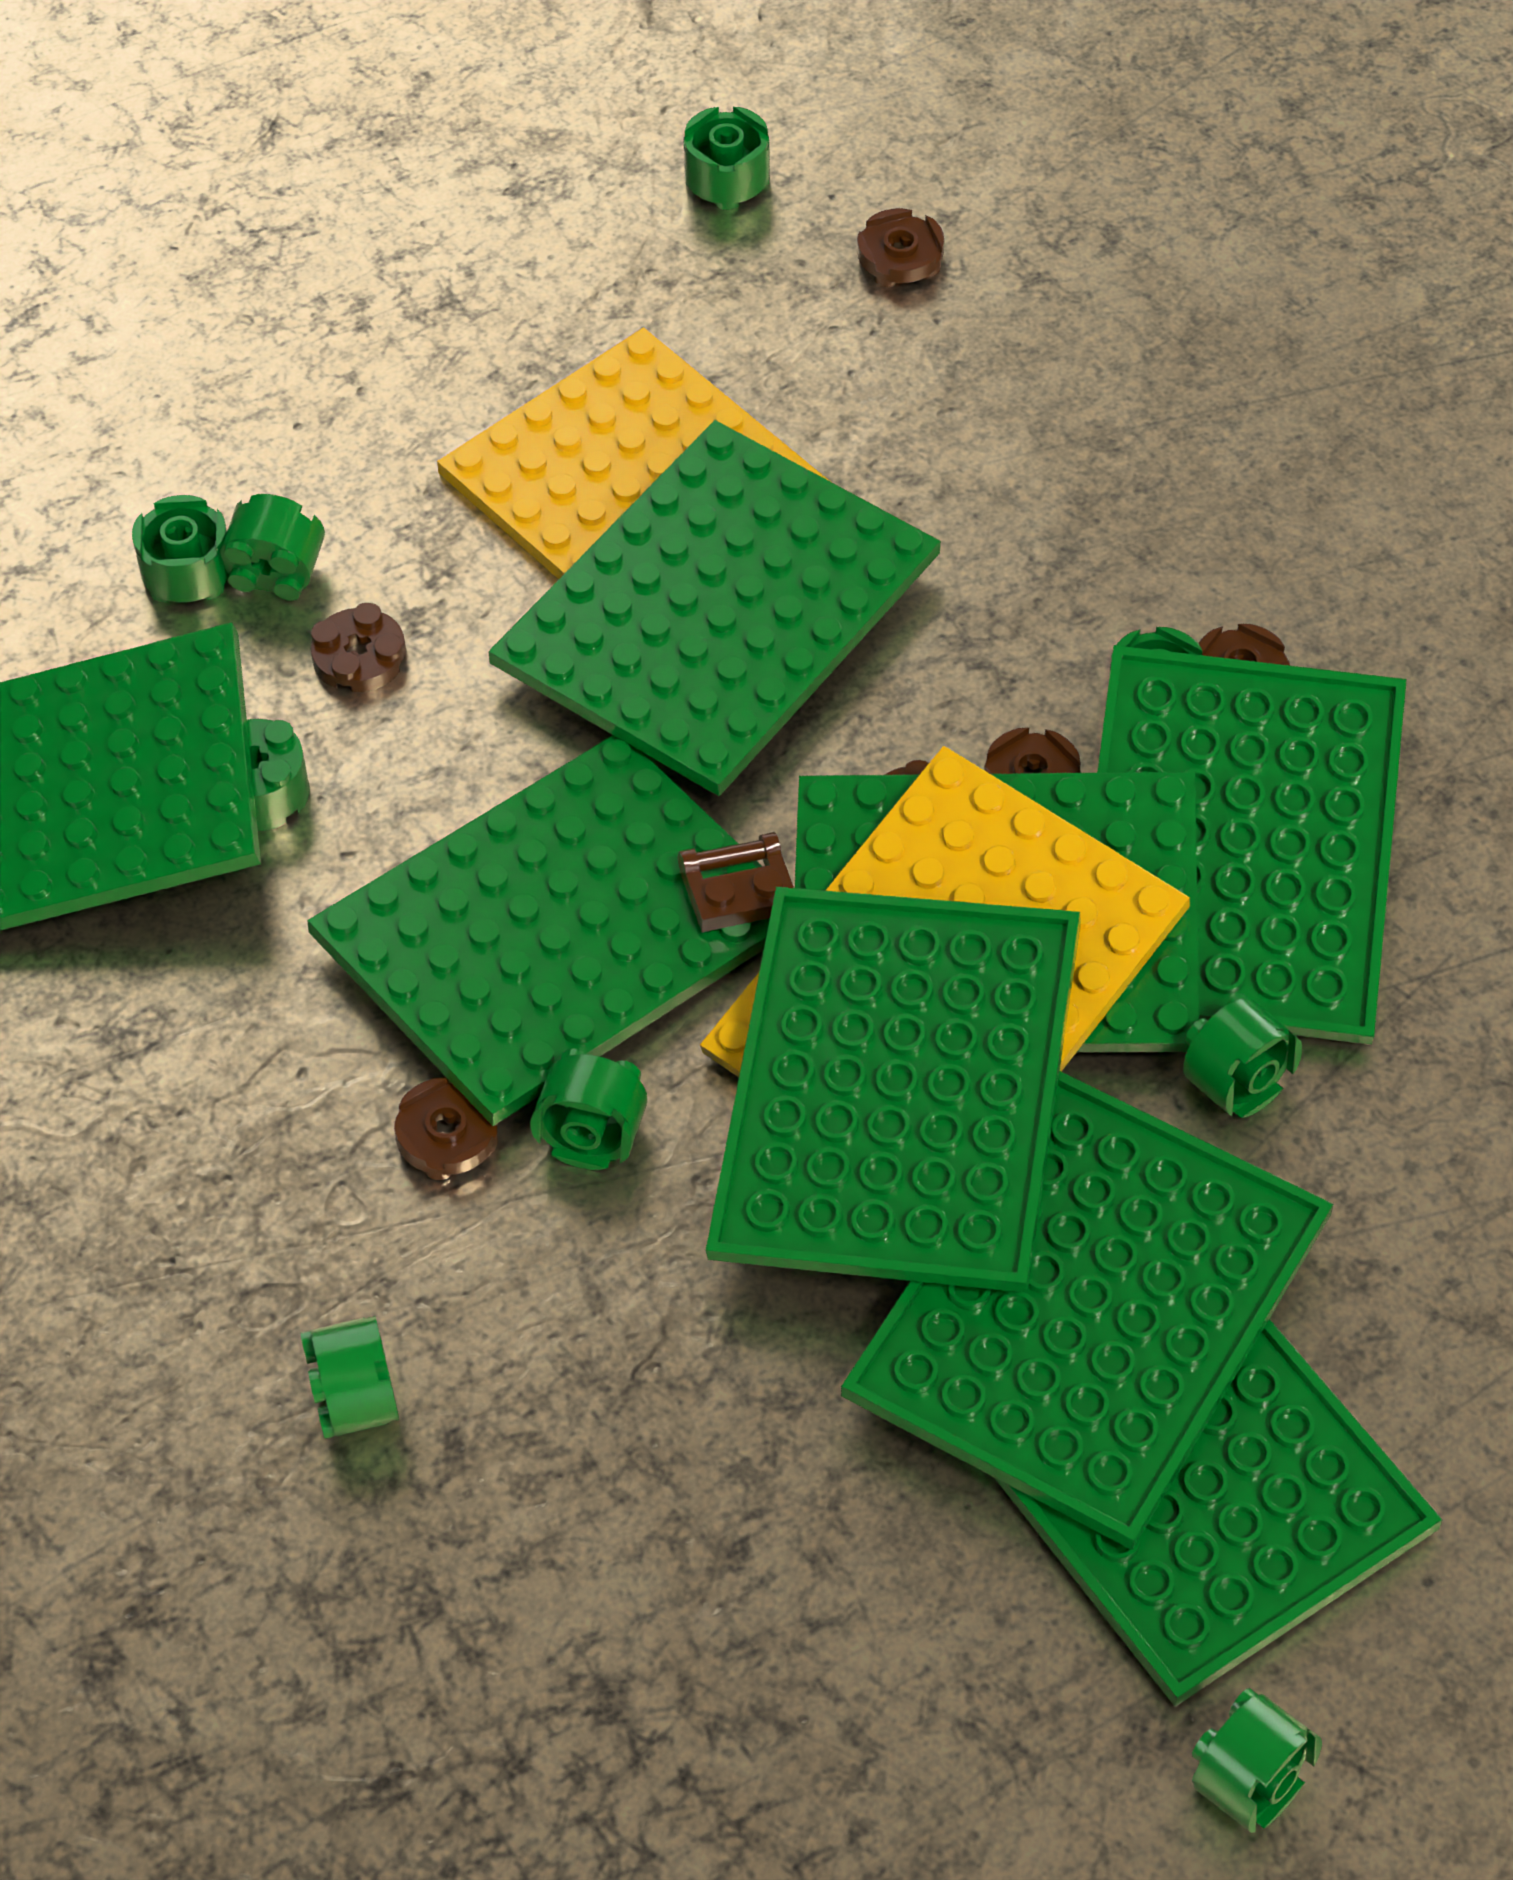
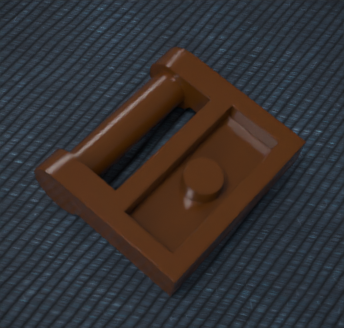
(738, 895)

